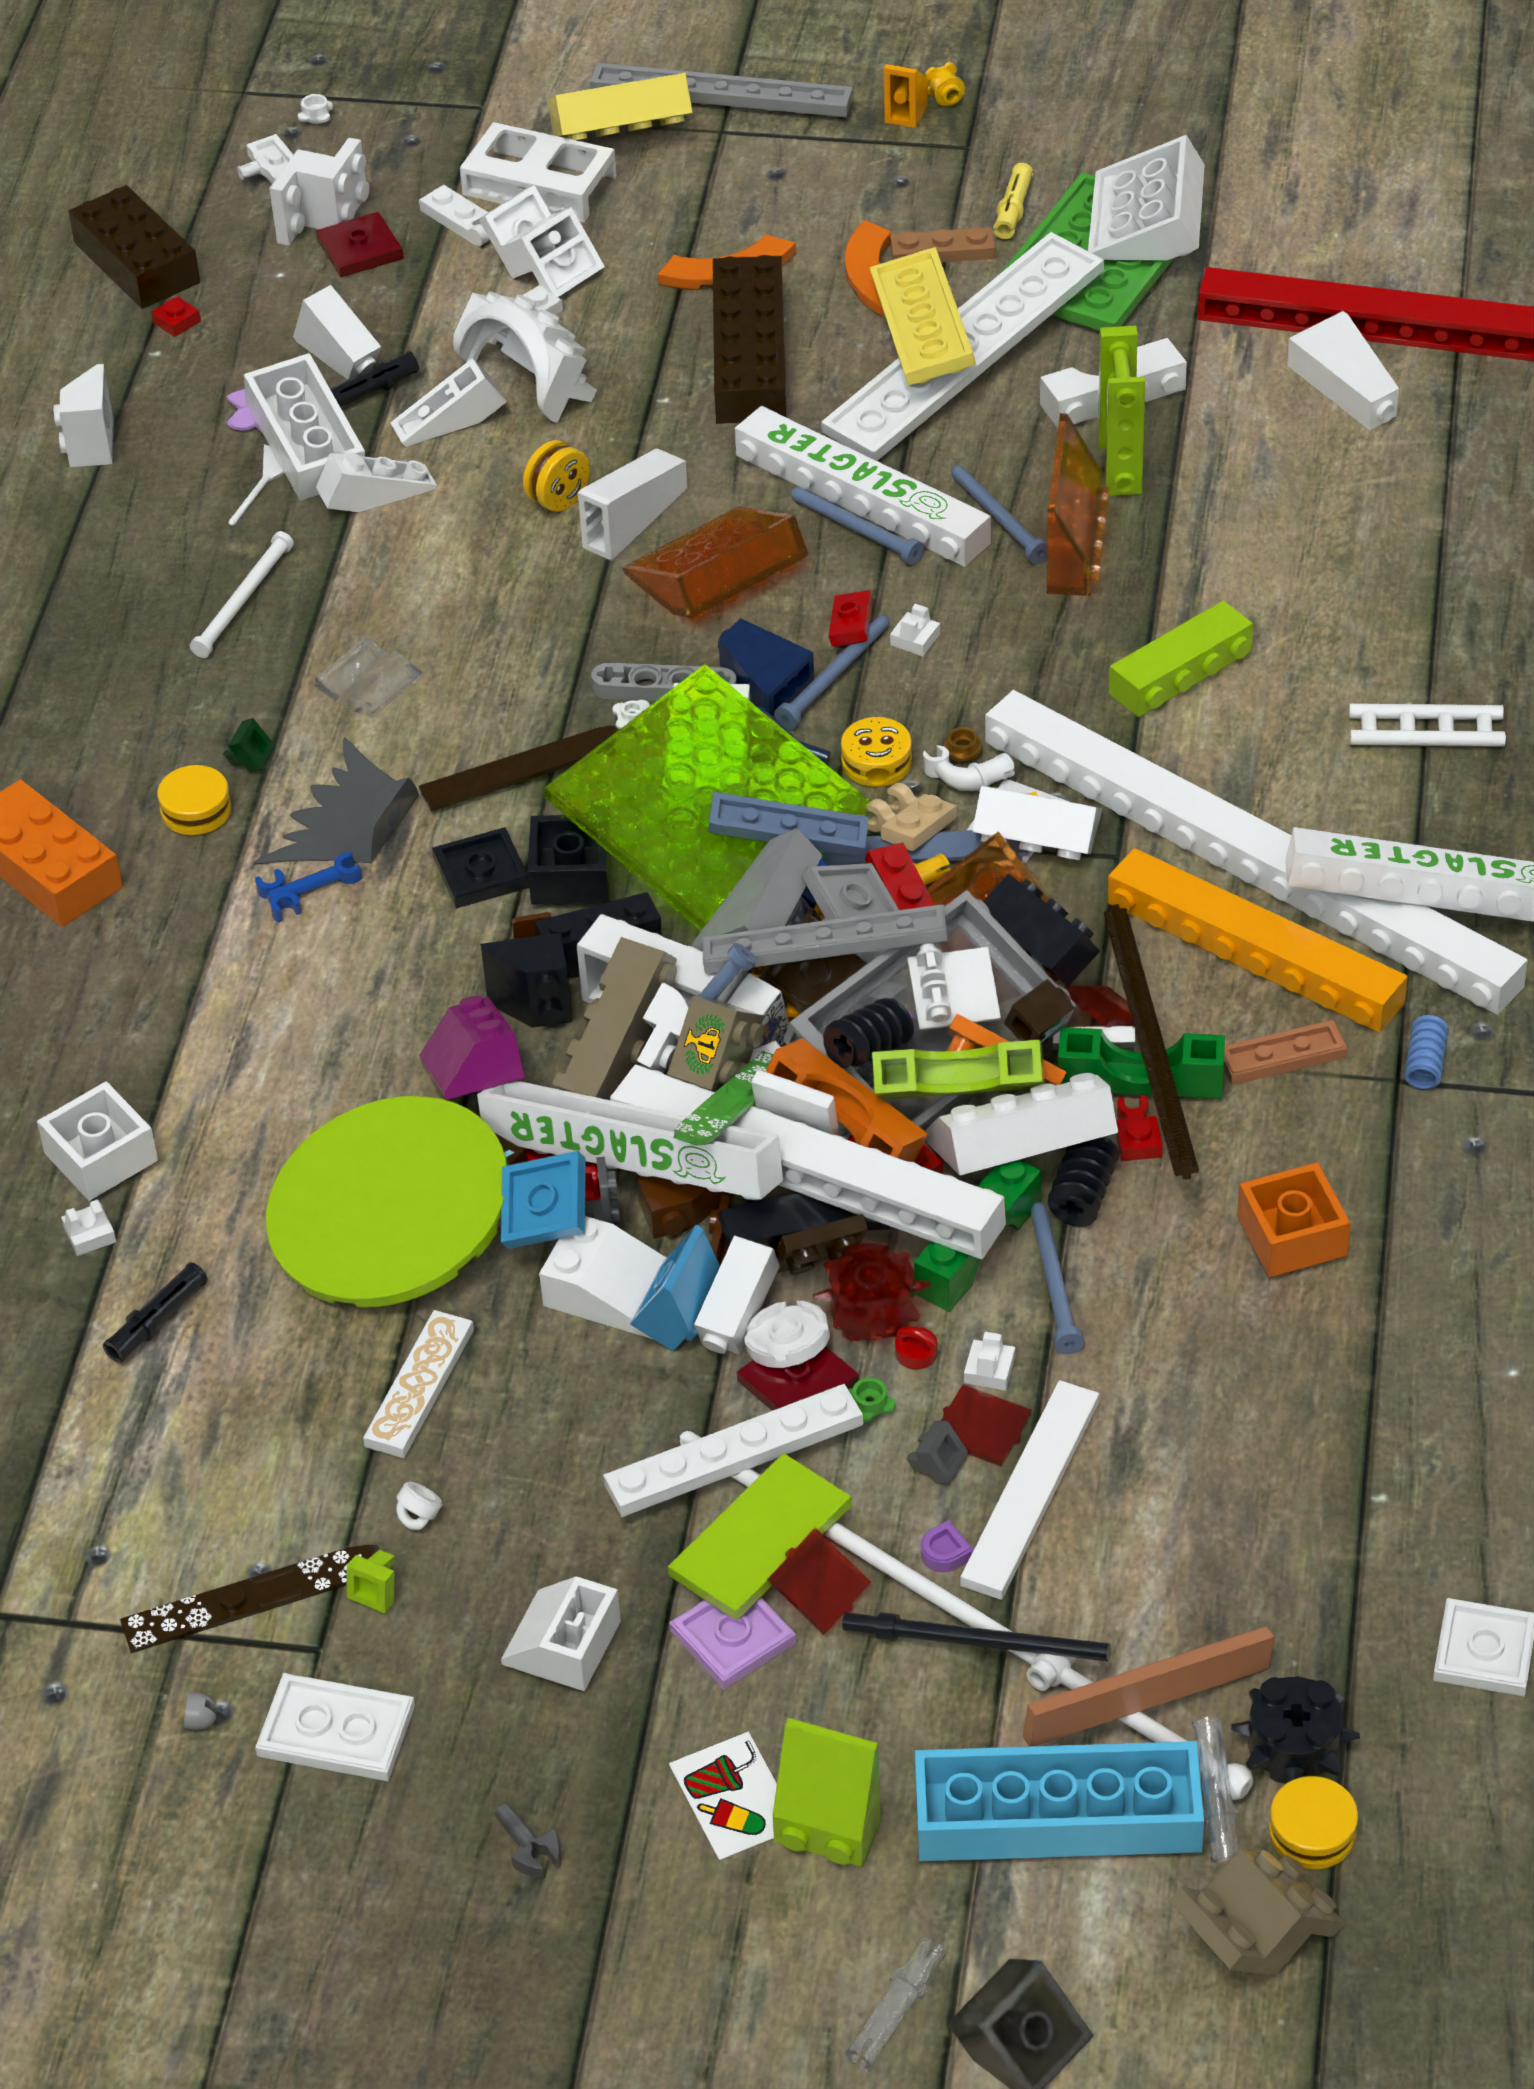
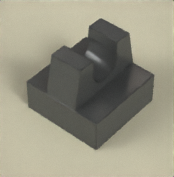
(938, 1452)

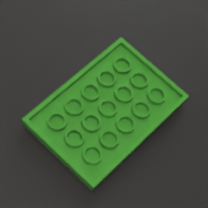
(1121, 285)

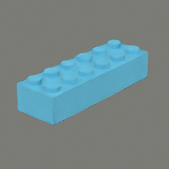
(1058, 1801)

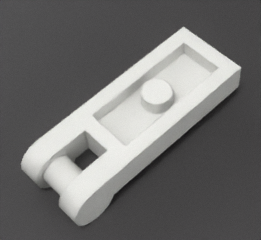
(455, 214)

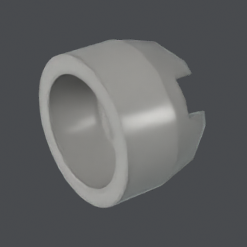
(199, 1711)

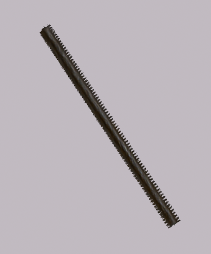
(1151, 1043)

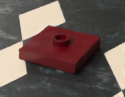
(359, 244)
(791, 1384)

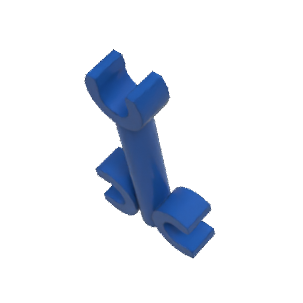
(286, 895)

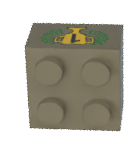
(715, 1042)

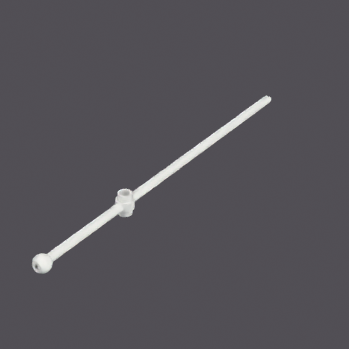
(1045, 1669)

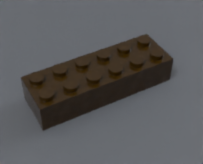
(748, 337)

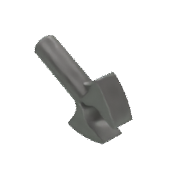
(528, 1842)

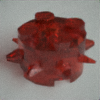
(871, 1292)

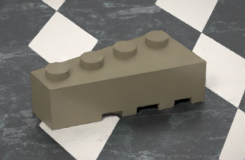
(615, 1021)

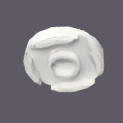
(787, 1335)

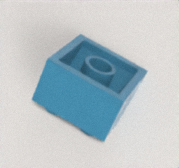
(678, 1291)

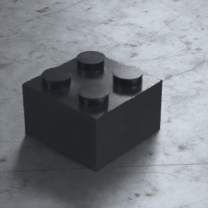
(566, 863)

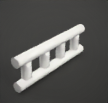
(1442, 712)

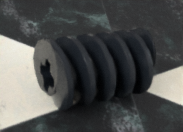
(868, 1030)
(1083, 1181)

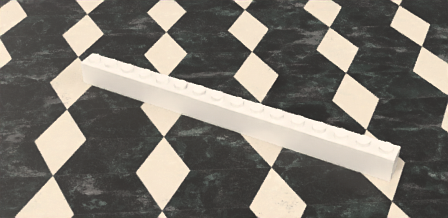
(1249, 849)

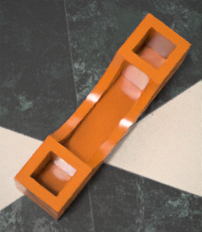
(864, 1114)

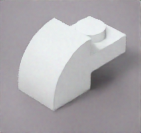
(667, 1018)

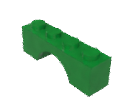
(1194, 1062)
(954, 1272)

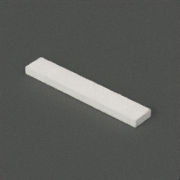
(1029, 1490)

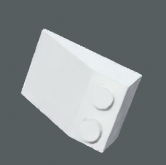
(599, 1275)

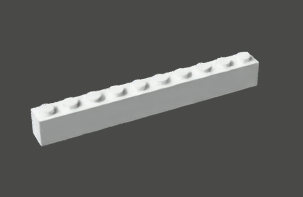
(846, 1172)

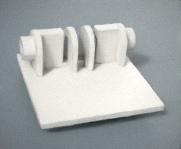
(952, 985)

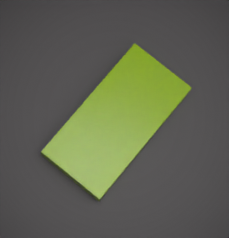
(751, 1536)

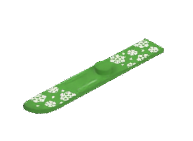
(723, 1106)

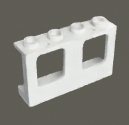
(503, 179)

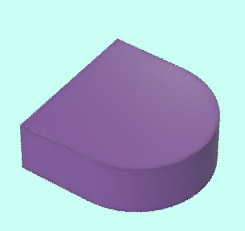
(945, 1548)

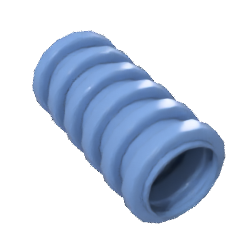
(1426, 1052)

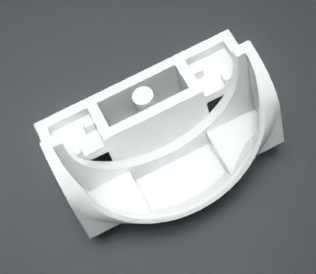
(531, 340)

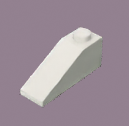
(454, 404)

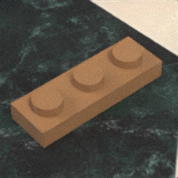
(951, 245)

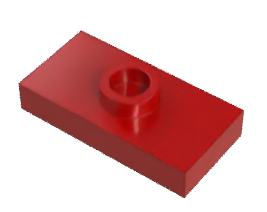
(850, 618)

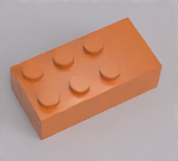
(52, 856)

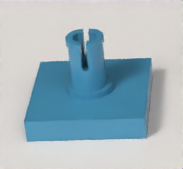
(543, 1200)

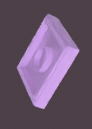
(732, 1647)

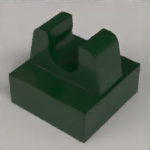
(249, 746)

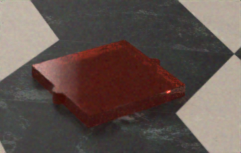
(1102, 1004)
(986, 1423)
(819, 1580)

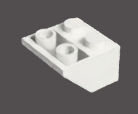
(565, 1632)

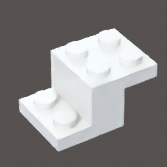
(318, 190)
(543, 243)

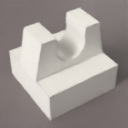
(915, 631)
(88, 1228)
(989, 1362)

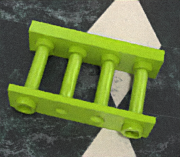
(1121, 410)

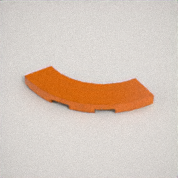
(862, 252)
(693, 272)

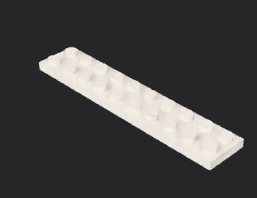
(994, 323)

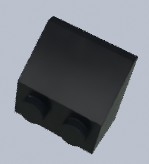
(528, 979)

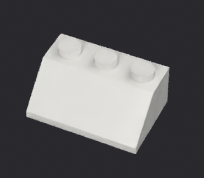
(1037, 821)

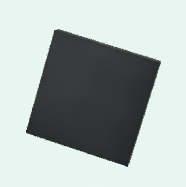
(480, 867)

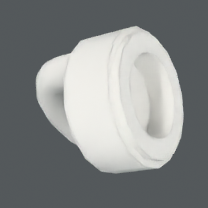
(420, 1502)

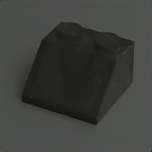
(1021, 2026)

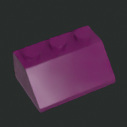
(472, 1049)

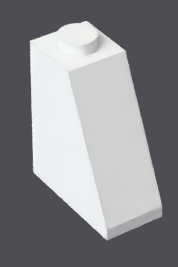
(335, 334)

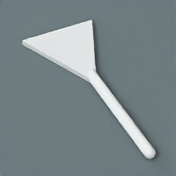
(271, 470)

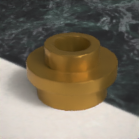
(963, 744)

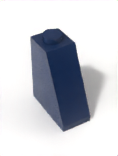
(766, 662)

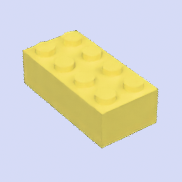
(620, 105)

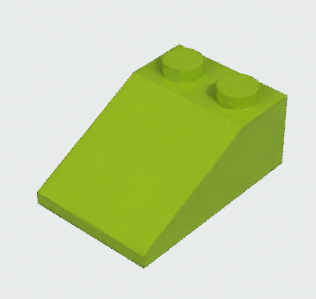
(827, 1793)

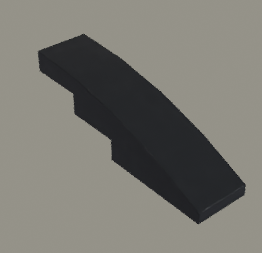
(775, 1217)

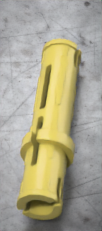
(1011, 208)

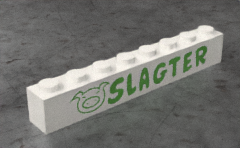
(863, 485)
(1410, 874)
(631, 1138)

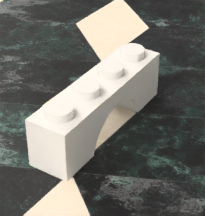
(1078, 392)

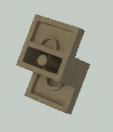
(1258, 1911)

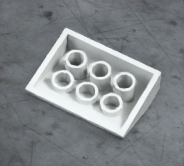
(1149, 204)
(1024, 1124)

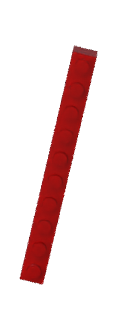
(1378, 313)

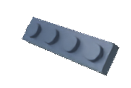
(768, 819)

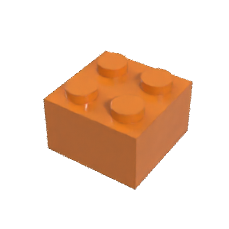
(1293, 1219)

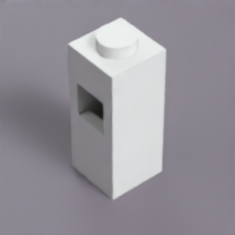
(736, 1295)

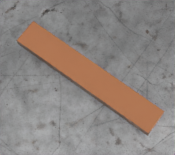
(1147, 1686)

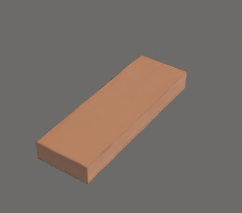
(1283, 1052)

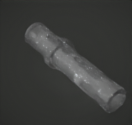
(1218, 1809)
(905, 1988)

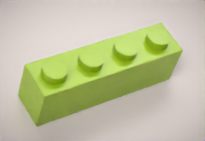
(1180, 658)

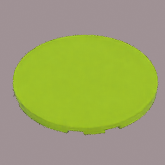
(387, 1201)

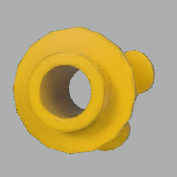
(945, 85)

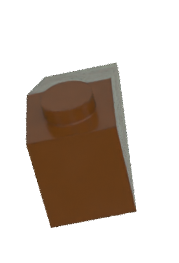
(673, 1206)

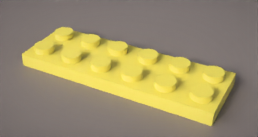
(922, 316)

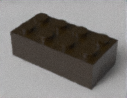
(134, 246)

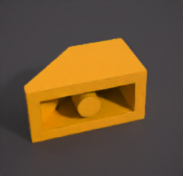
(904, 95)

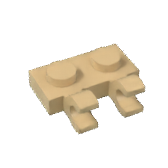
(910, 818)

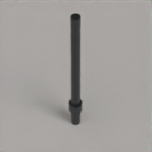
(890, 1627)

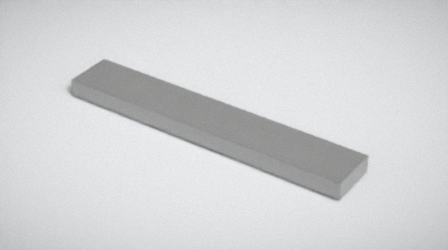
(831, 937)

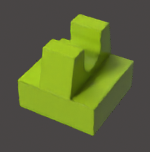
(372, 1581)

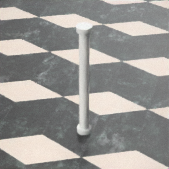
(202, 645)

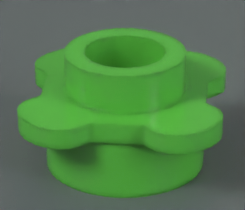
(872, 1390)

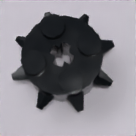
(1295, 1728)

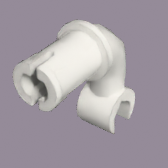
(967, 778)

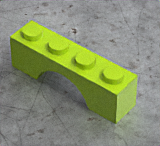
(941, 1073)

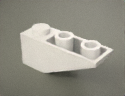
(364, 483)

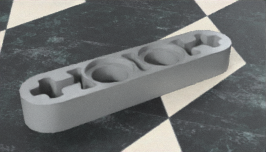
(663, 675)

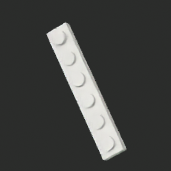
(733, 1450)

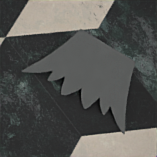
(352, 816)

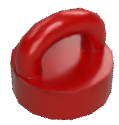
(915, 1347)

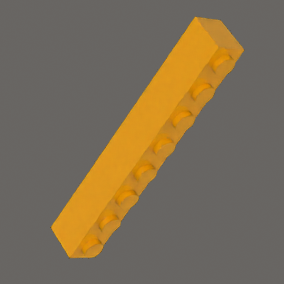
(1258, 940)

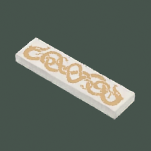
(418, 1384)

